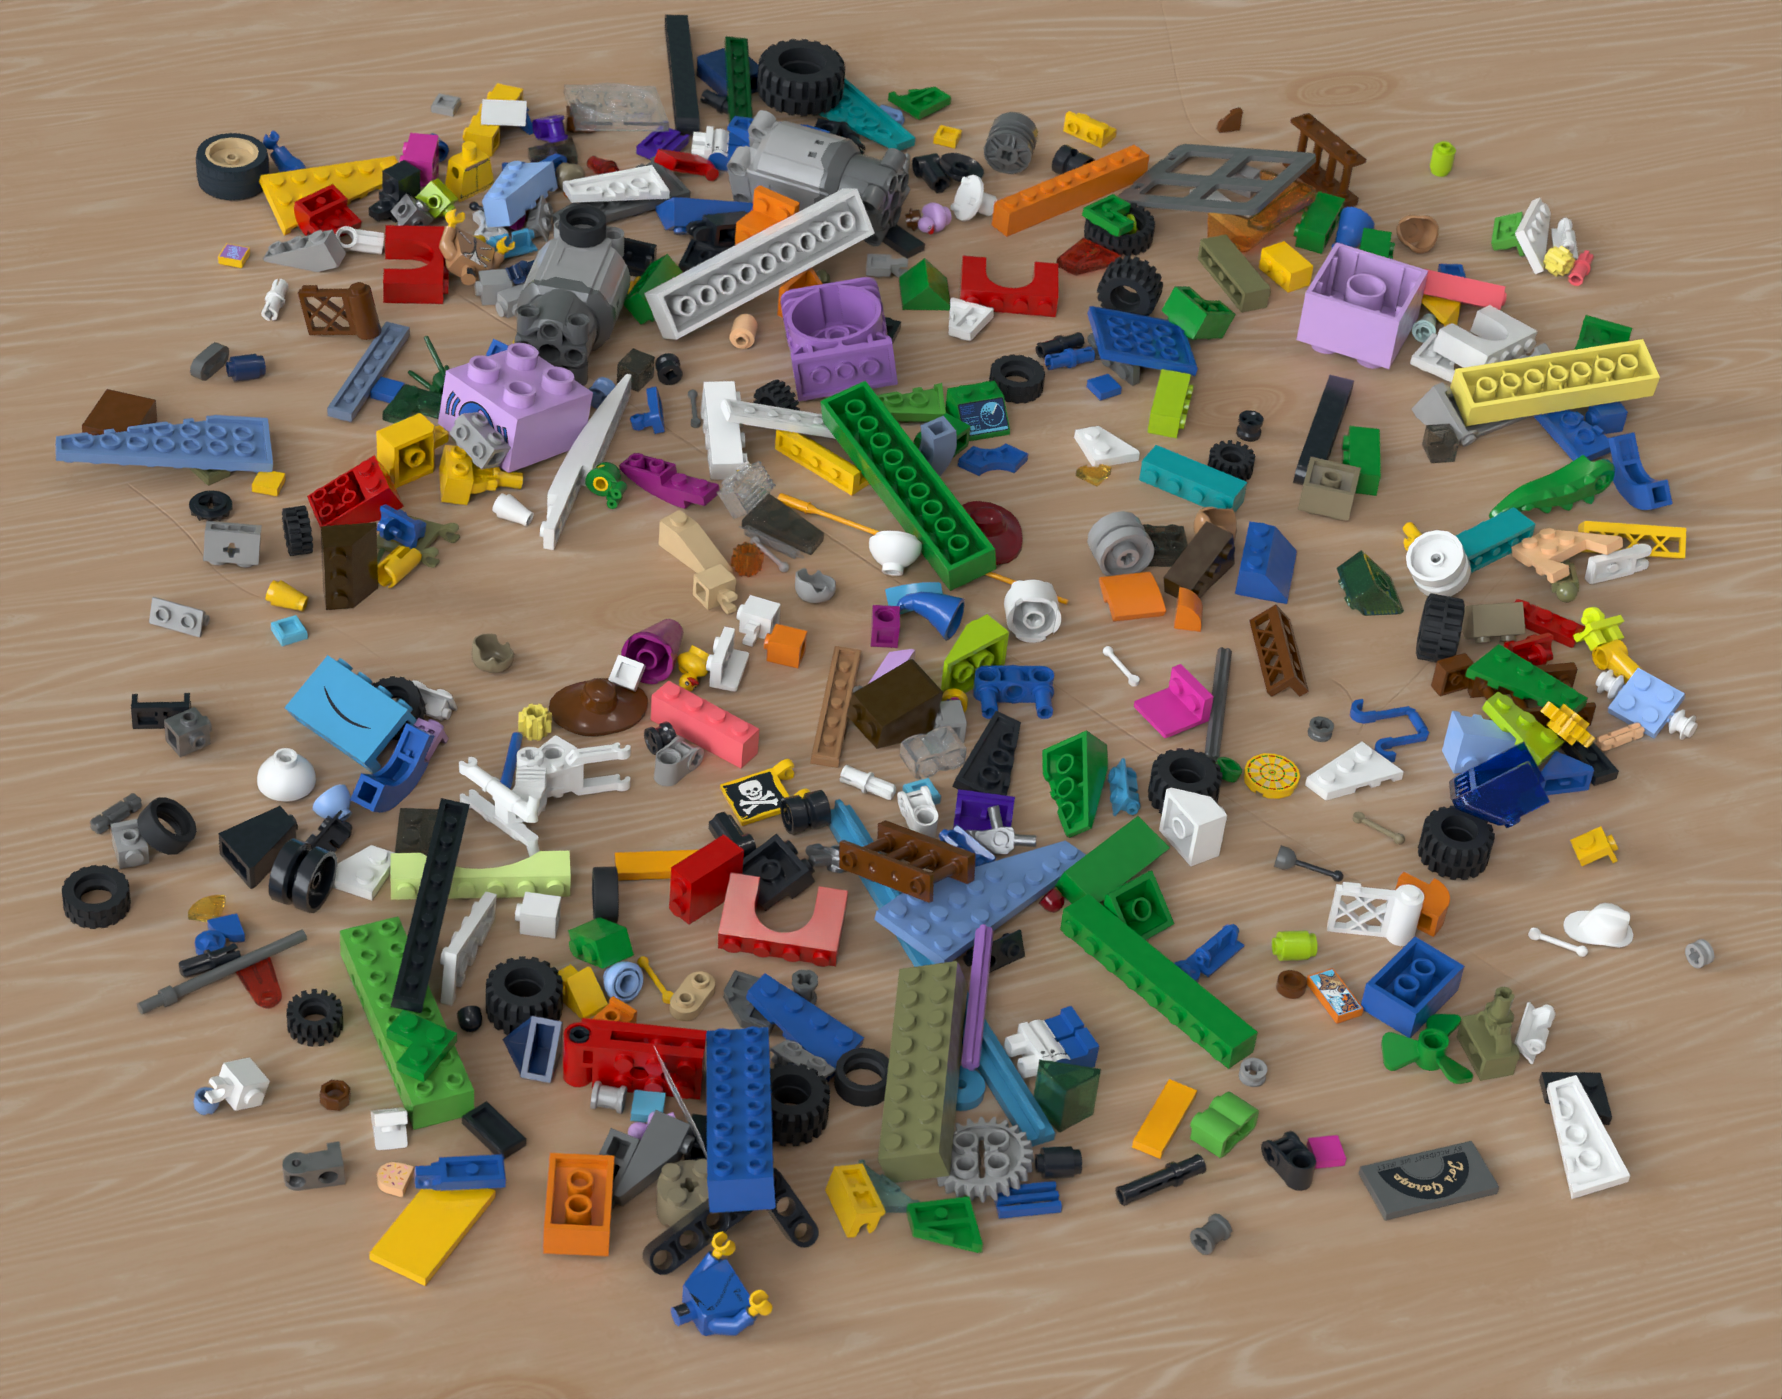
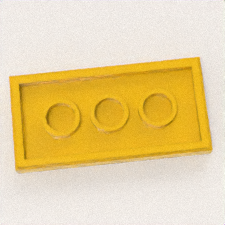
(430, 1231)

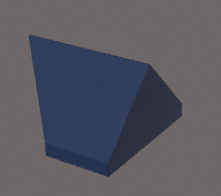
(536, 1048)

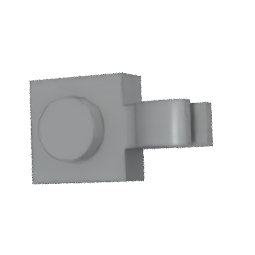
(882, 265)

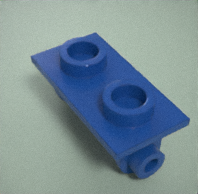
(961, 839)
(1217, 950)

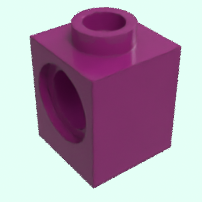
(885, 626)

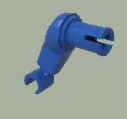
(281, 156)

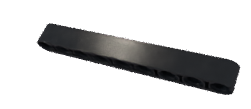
(682, 74)

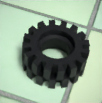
(776, 395)
(1232, 459)
(297, 530)
(317, 1030)

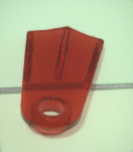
(261, 983)

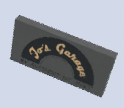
(1428, 1180)

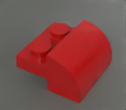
(325, 211)

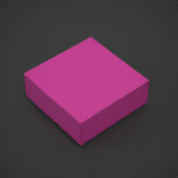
(1327, 1151)

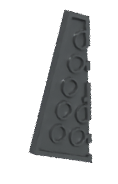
(620, 209)

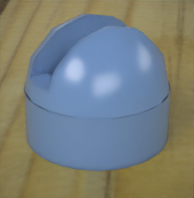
(204, 1107)

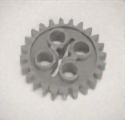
(1006, 1159)

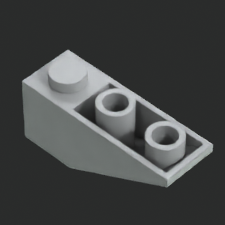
(312, 252)

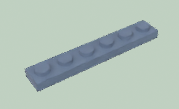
(368, 371)

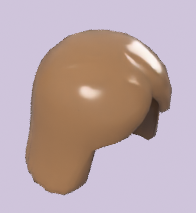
(1418, 229)
(1220, 517)

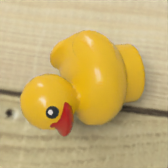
(692, 665)

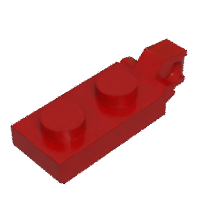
(1544, 621)

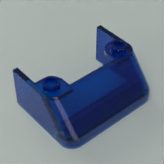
(1500, 787)

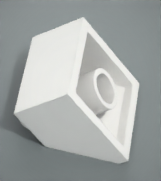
(1193, 825)

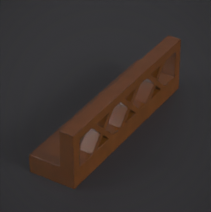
(1284, 646)

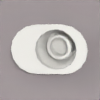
(1601, 926)

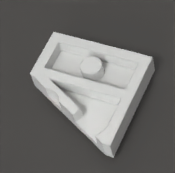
(1104, 447)

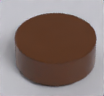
(1291, 984)

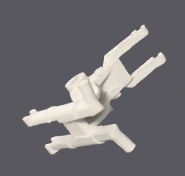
(535, 782)

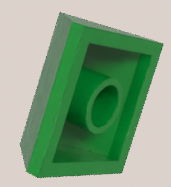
(924, 288)
(1140, 906)

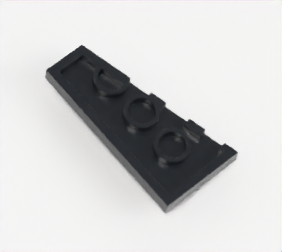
(992, 758)

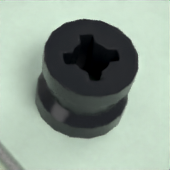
(664, 364)
(1249, 425)
(659, 737)

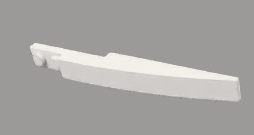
(582, 457)

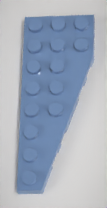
(216, 443)
(998, 893)

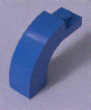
(1631, 478)
(399, 776)

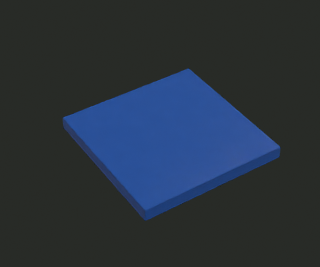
(1141, 340)

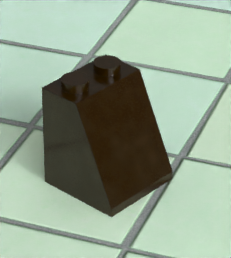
(896, 705)

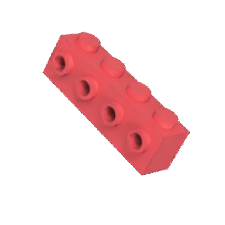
(705, 724)

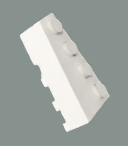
(721, 437)

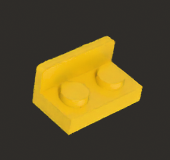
(1088, 129)

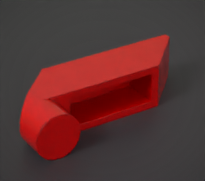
(686, 163)

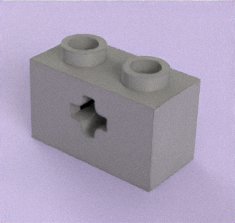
(246, 540)

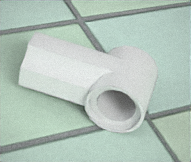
(362, 240)

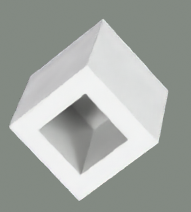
(539, 915)

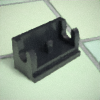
(638, 255)
(152, 714)

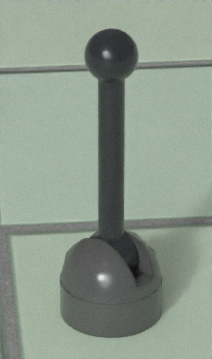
(1287, 859)

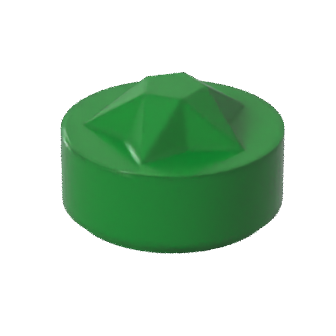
(1229, 768)

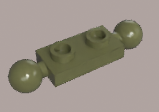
(1567, 588)

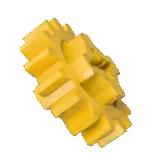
(1568, 724)

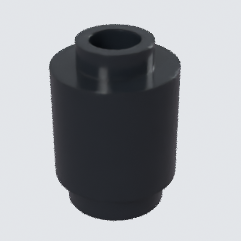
(1058, 1162)

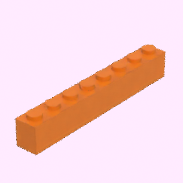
(1069, 190)

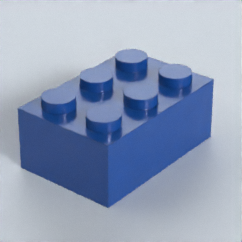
(1412, 987)

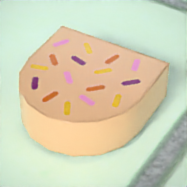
(394, 1178)

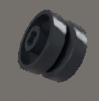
(302, 875)

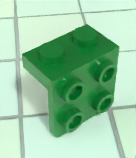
(1601, 332)

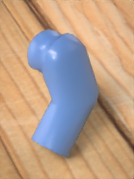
(896, 114)

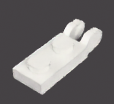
(1617, 563)

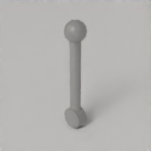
(783, 566)

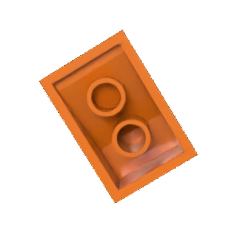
(578, 1204)

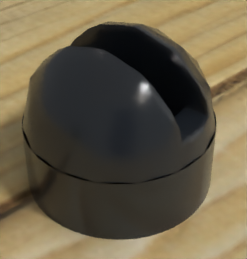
(470, 1018)

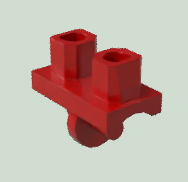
(1533, 649)

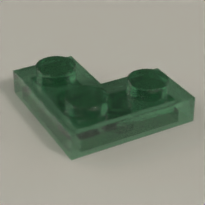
(411, 401)

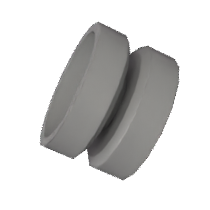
(1120, 544)

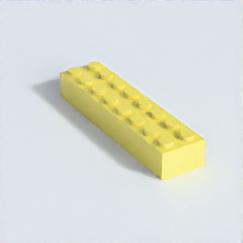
(1554, 382)

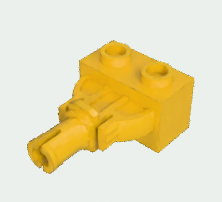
(462, 477)

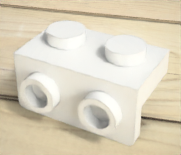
(727, 663)

